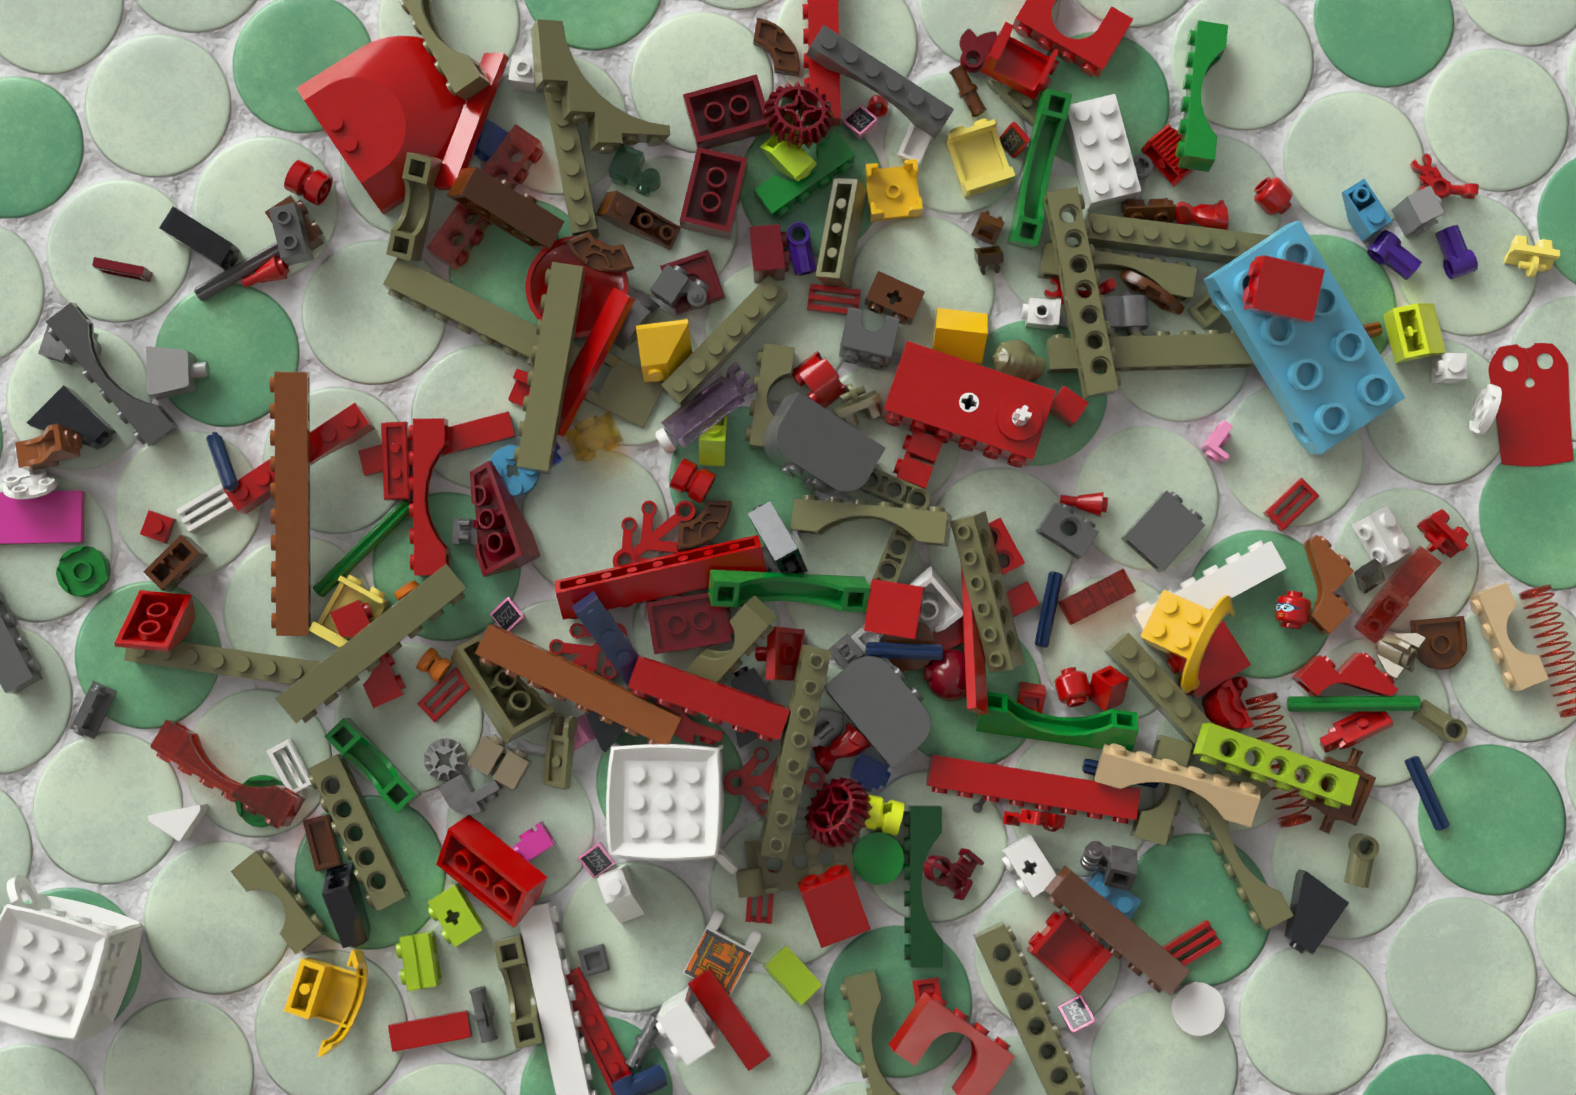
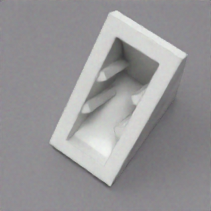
(179, 822)

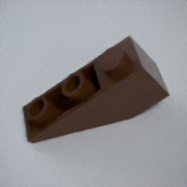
(637, 219)

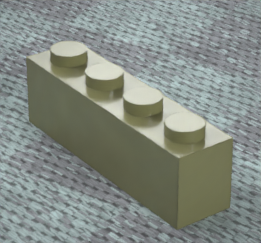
(841, 232)

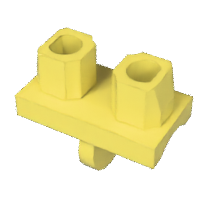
(1531, 257)

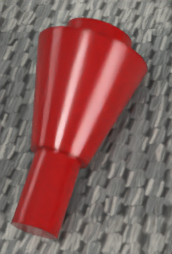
(272, 270)
(1092, 503)

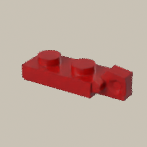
(1355, 729)

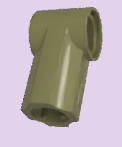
(1438, 722)
(1360, 864)

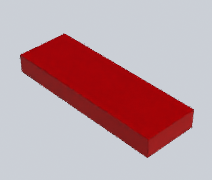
(395, 460)
(429, 1030)

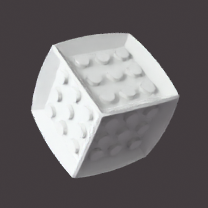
(666, 803)
(63, 963)

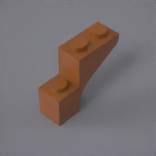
(49, 448)
(1329, 573)

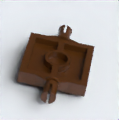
(1346, 813)

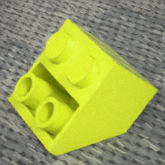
(1414, 332)

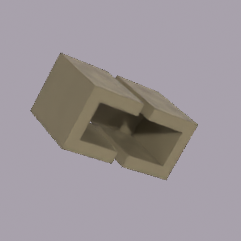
(489, 755)

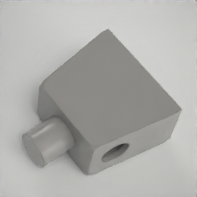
(172, 372)

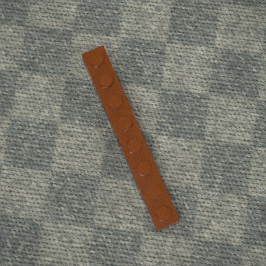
(578, 685)

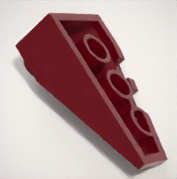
(502, 531)

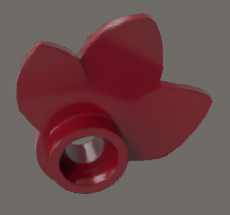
(975, 48)

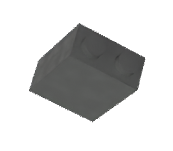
(1163, 531)

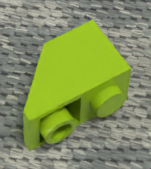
(789, 160)
(713, 444)

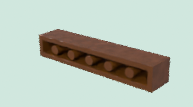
(1117, 930)

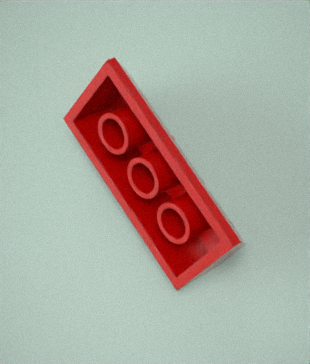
(490, 870)

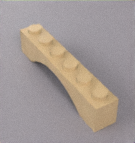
(1124, 768)

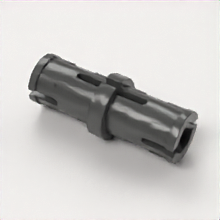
(483, 1014)
(643, 1043)

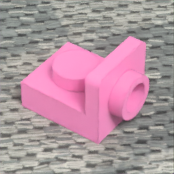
(1218, 438)

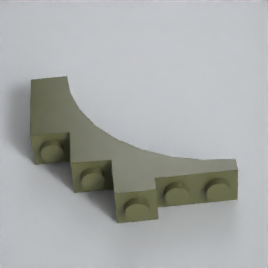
(580, 101)

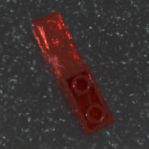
(1396, 594)

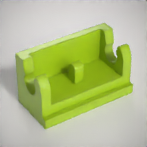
(792, 975)

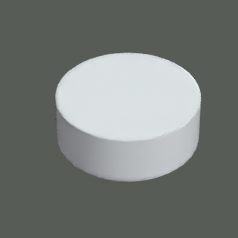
(665, 440)

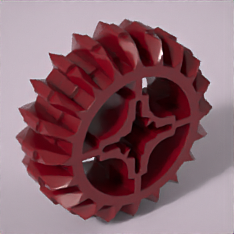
(810, 108)
(842, 816)

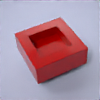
(157, 526)

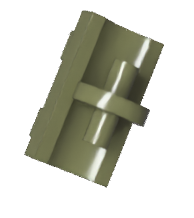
(868, 402)

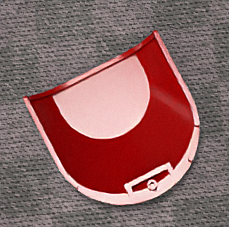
(381, 107)

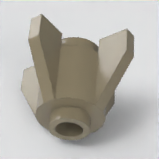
(1397, 652)

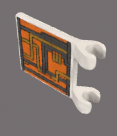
(721, 954)

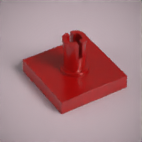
(781, 653)

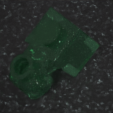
(626, 170)

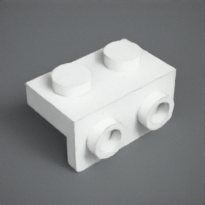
(1382, 536)

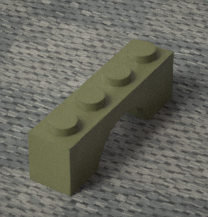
(410, 231)
(776, 365)
(748, 624)
(1155, 822)
(300, 924)
(523, 1006)

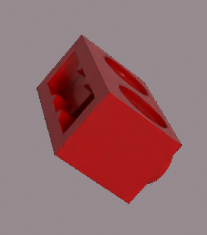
(1005, 546)

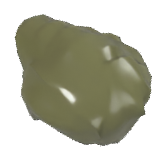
(1018, 360)

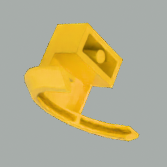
(1185, 631)
(329, 994)

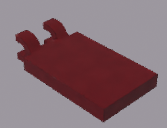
(688, 623)

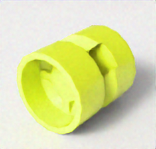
(885, 815)

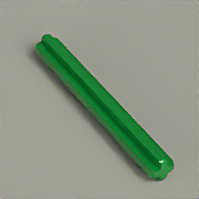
(362, 549)
(1352, 703)

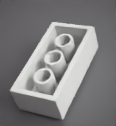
(1101, 152)
(687, 1026)

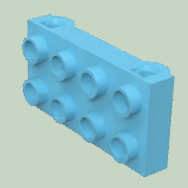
(1319, 370)

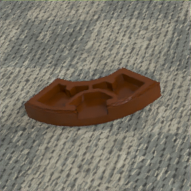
(778, 45)
(600, 256)
(1155, 293)
(705, 526)

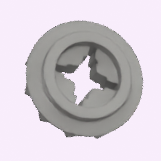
(457, 759)

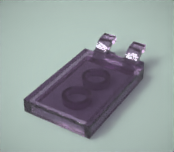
(709, 406)

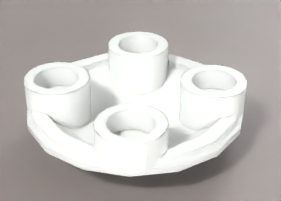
(30, 485)

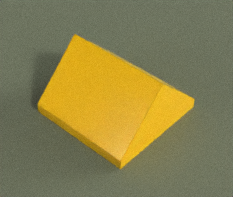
(961, 334)

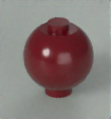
(947, 676)

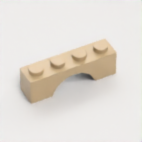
(1493, 610)

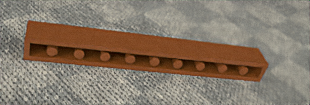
(291, 503)

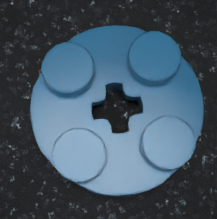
(516, 485)

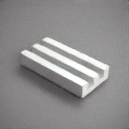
(182, 511)
(299, 761)

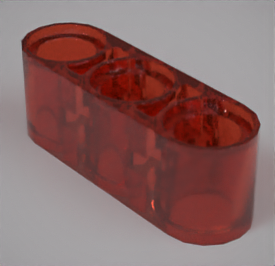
(1096, 596)

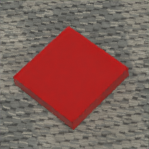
(894, 609)

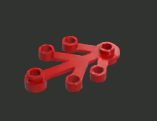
(651, 539)
(587, 653)
(763, 780)

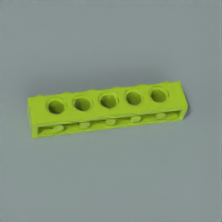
(1340, 782)

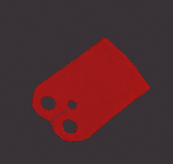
(1534, 419)

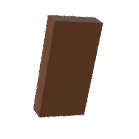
(322, 842)

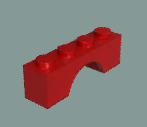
(382, 683)

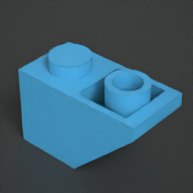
(1364, 210)

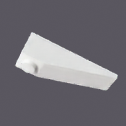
(938, 608)

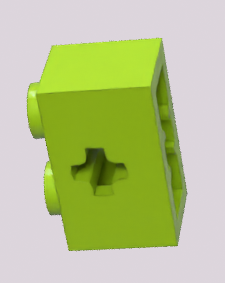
(451, 901)

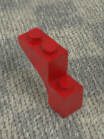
(1357, 672)

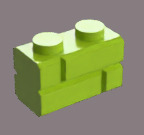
(419, 960)

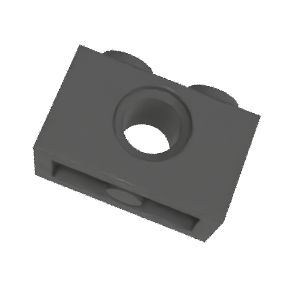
(291, 234)
(1052, 530)

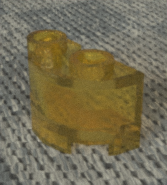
(593, 436)

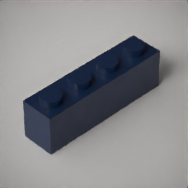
(607, 634)

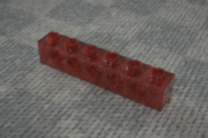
(500, 163)

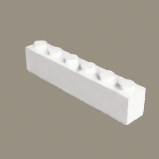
(1231, 579)

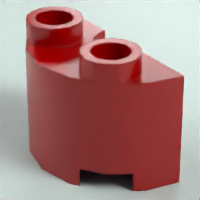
(820, 379)
(1222, 710)

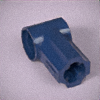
(642, 1082)

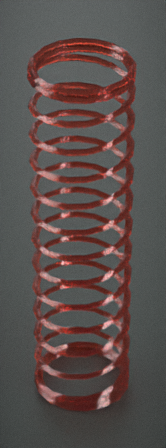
(1535, 592)
(1292, 819)

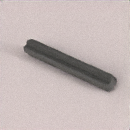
(236, 272)

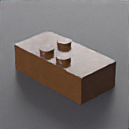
(506, 208)

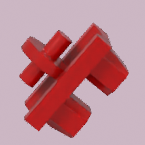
(1441, 535)

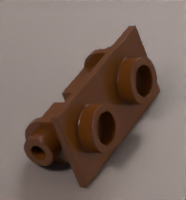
(1158, 209)

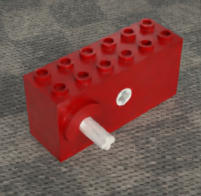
(1003, 411)

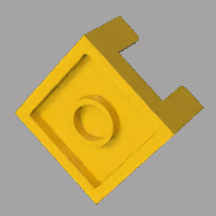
(893, 191)

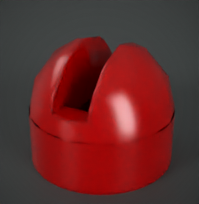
(878, 111)

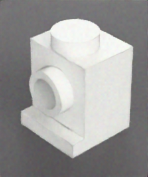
(1047, 321)
(1449, 368)

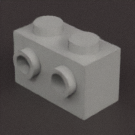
(1418, 211)

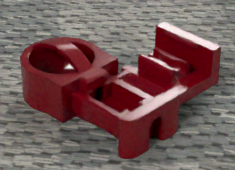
(953, 875)

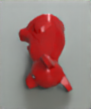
(1206, 215)
(845, 746)

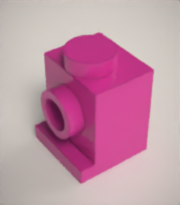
(534, 842)

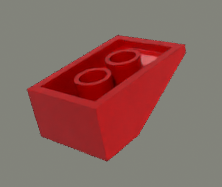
(157, 621)

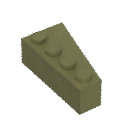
(505, 699)

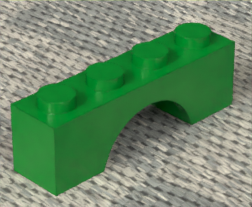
(778, 194)
(385, 776)

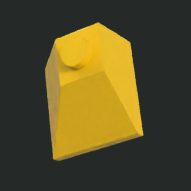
(663, 348)

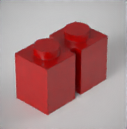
(922, 447)

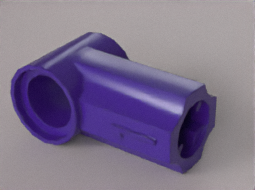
(801, 251)
(1388, 251)
(1457, 258)

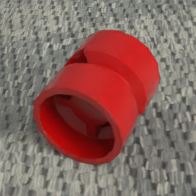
(312, 184)
(692, 480)

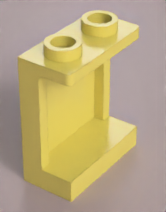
(979, 157)
(347, 592)

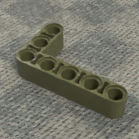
(898, 533)

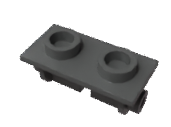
(93, 710)

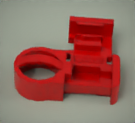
(1036, 818)

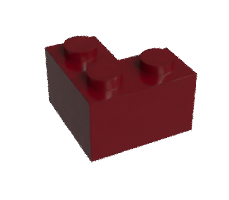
(768, 252)

